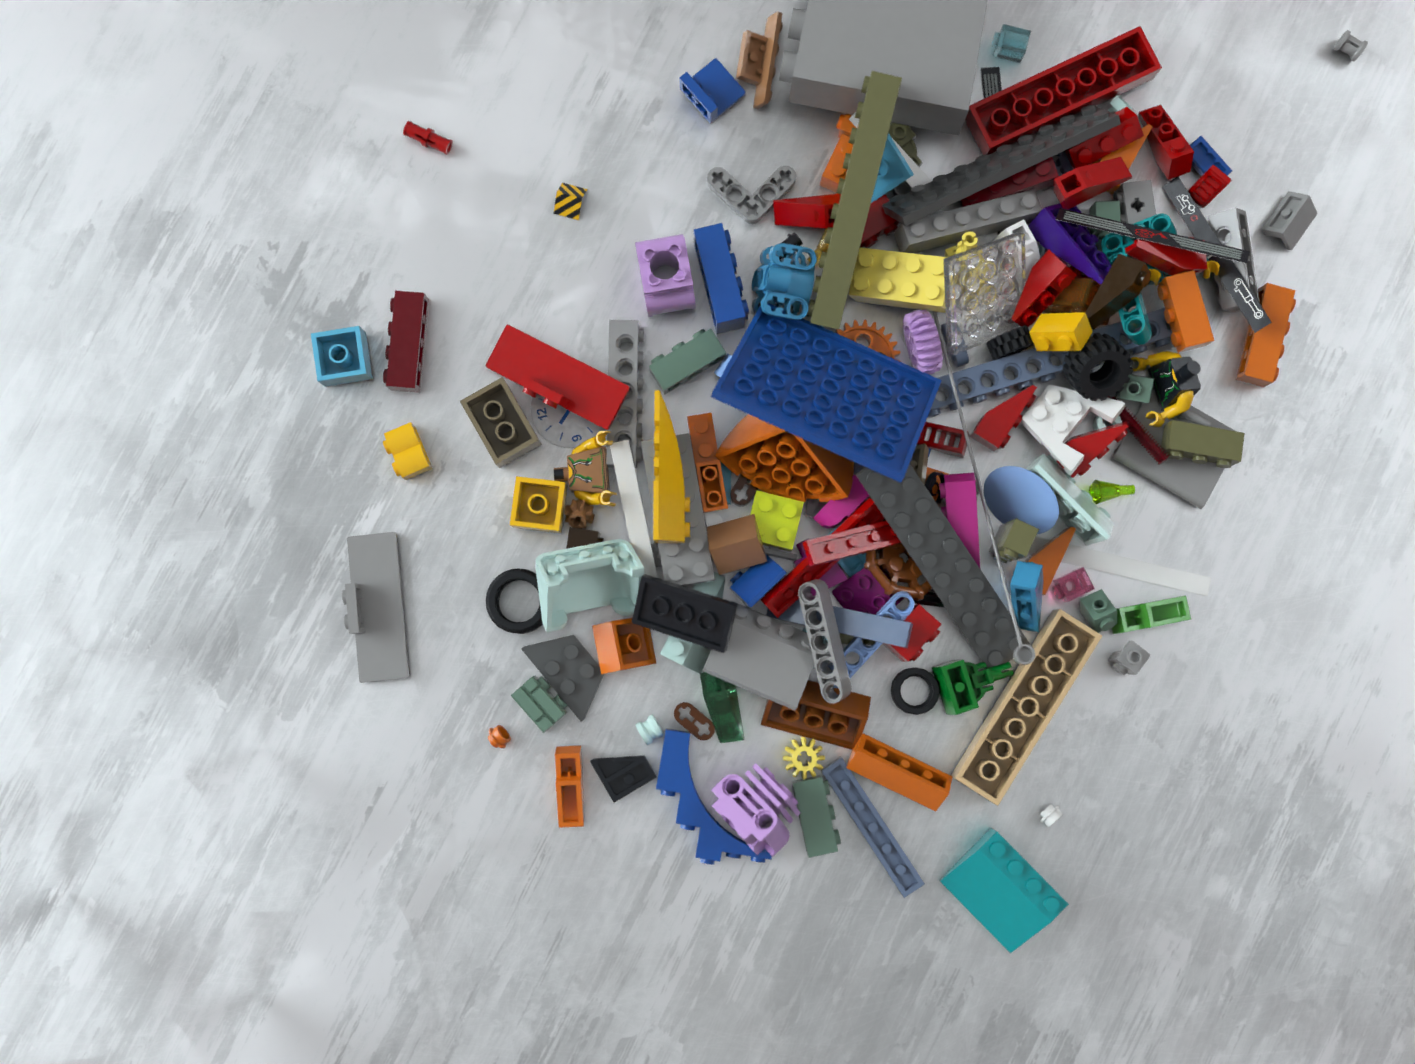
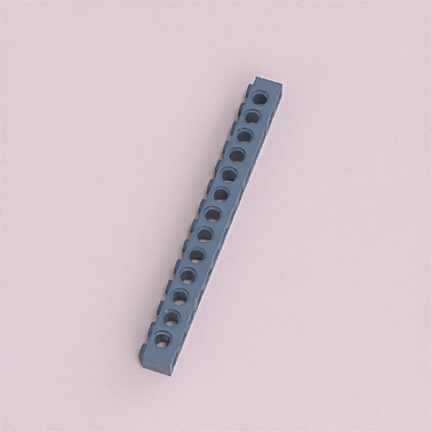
(1045, 369)

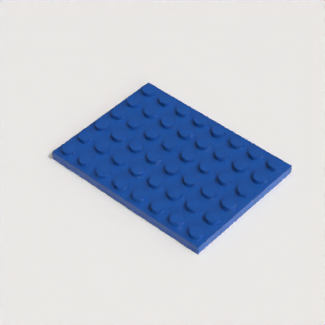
(829, 391)

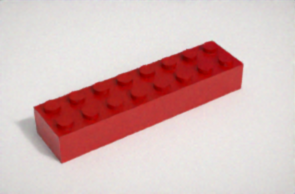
(1063, 90)

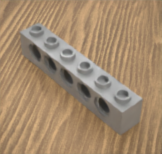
(620, 332)

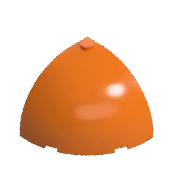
(785, 462)

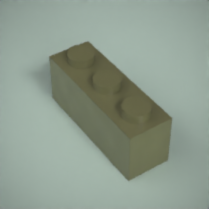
(1202, 443)
(1014, 540)

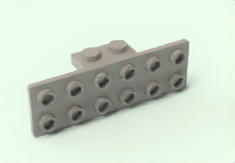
(376, 607)

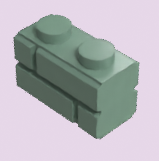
(540, 703)

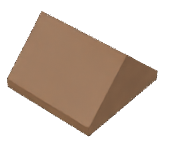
(736, 544)

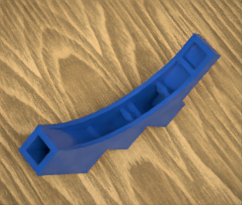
(676, 777)

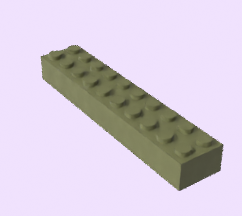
(855, 199)

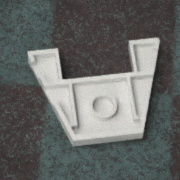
(1058, 415)

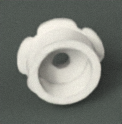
(1050, 815)

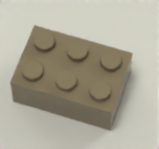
(500, 422)

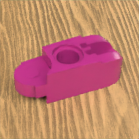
(841, 509)

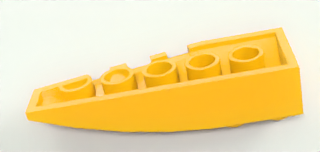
(668, 486)

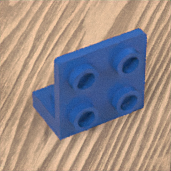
(711, 90)

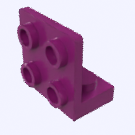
(863, 593)

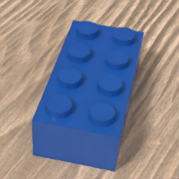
(719, 278)

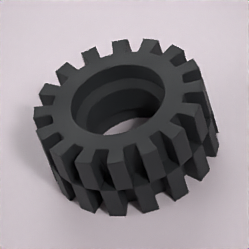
(1010, 343)

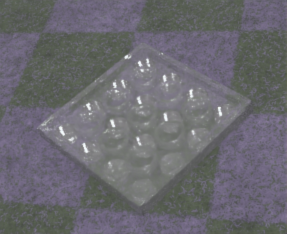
(983, 291)

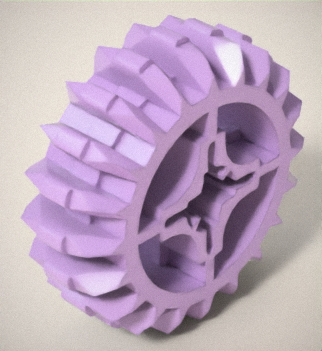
(922, 341)

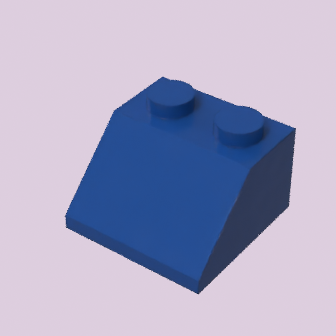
(756, 581)

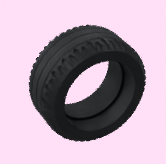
(493, 596)

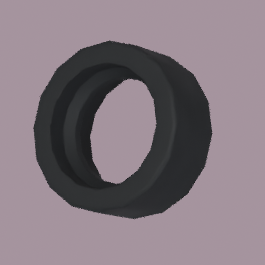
(933, 691)

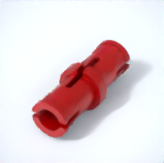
(427, 137)

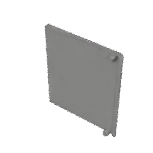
(1180, 476)

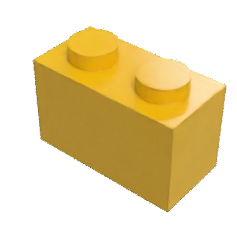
(1061, 332)

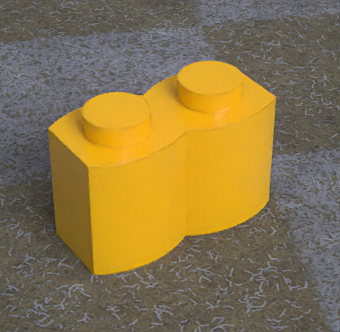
(407, 451)

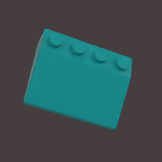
(1003, 891)

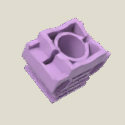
(671, 293)
(756, 809)

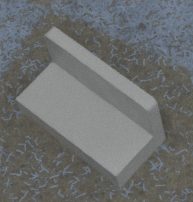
(1291, 219)

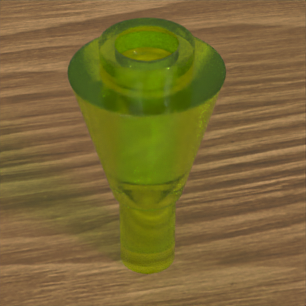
(1105, 491)

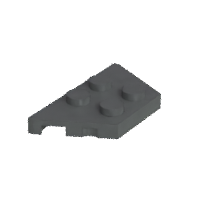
(568, 670)

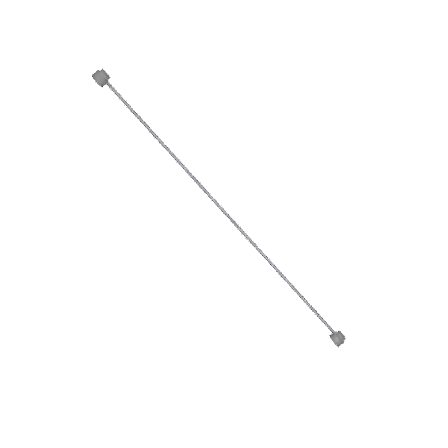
(1024, 653)

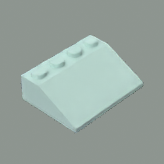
(1075, 505)

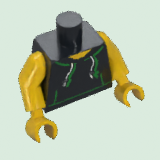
(1174, 383)

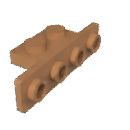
(758, 59)

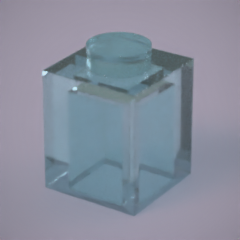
(1010, 43)

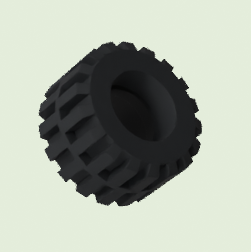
(1105, 380)

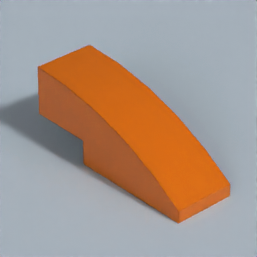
(569, 786)

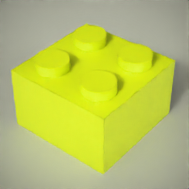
(777, 519)

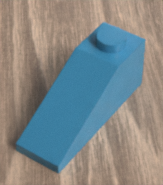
(1027, 594)

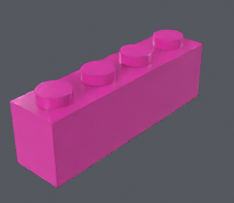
(961, 509)

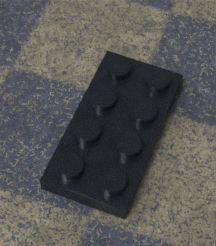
(684, 613)

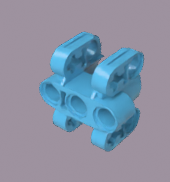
(783, 281)

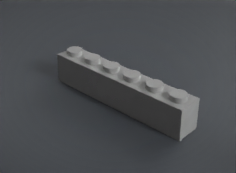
(978, 218)

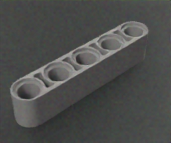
(822, 653)

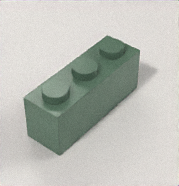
(687, 360)
(816, 816)

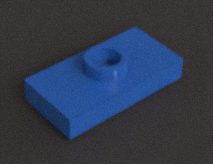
(1206, 156)

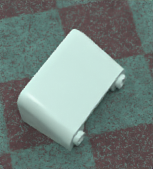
(587, 579)

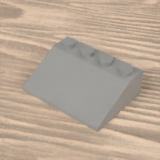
(764, 658)

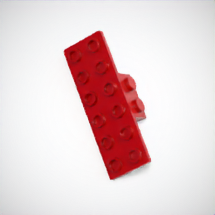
(557, 377)

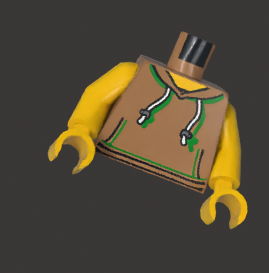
(588, 471)

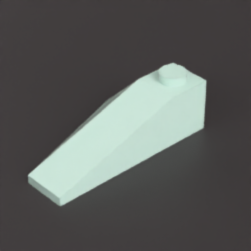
(688, 653)

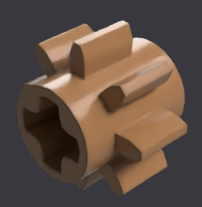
(579, 514)

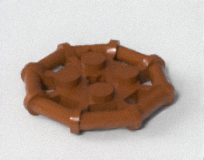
(898, 571)

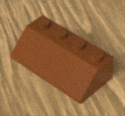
(820, 720)

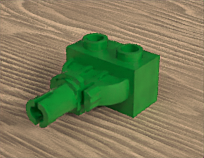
(963, 683)

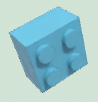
(341, 356)

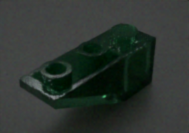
(723, 707)

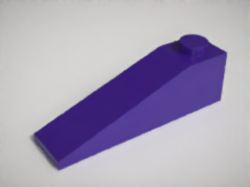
(1070, 242)

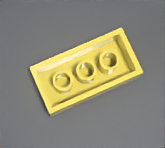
(899, 280)

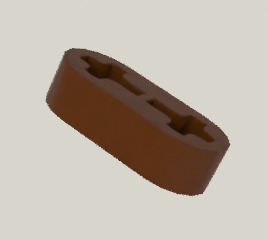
(740, 483)
(690, 726)

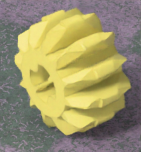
(798, 764)

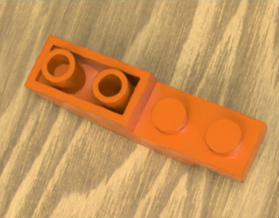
(706, 463)

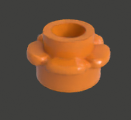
(498, 736)

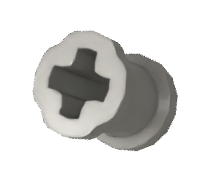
(1350, 45)

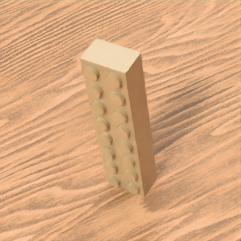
(1026, 707)

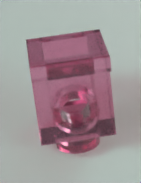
(1080, 582)

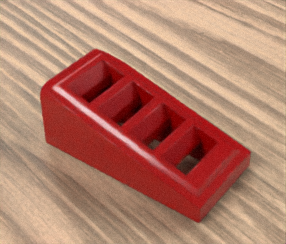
(1208, 186)
(945, 430)

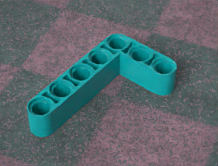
(1138, 316)

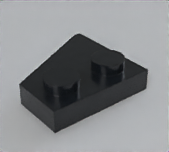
(623, 774)

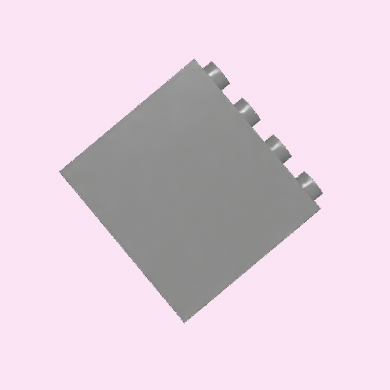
(921, 41)

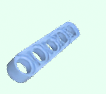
(866, 651)

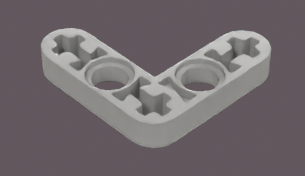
(756, 200)

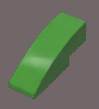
(1151, 614)

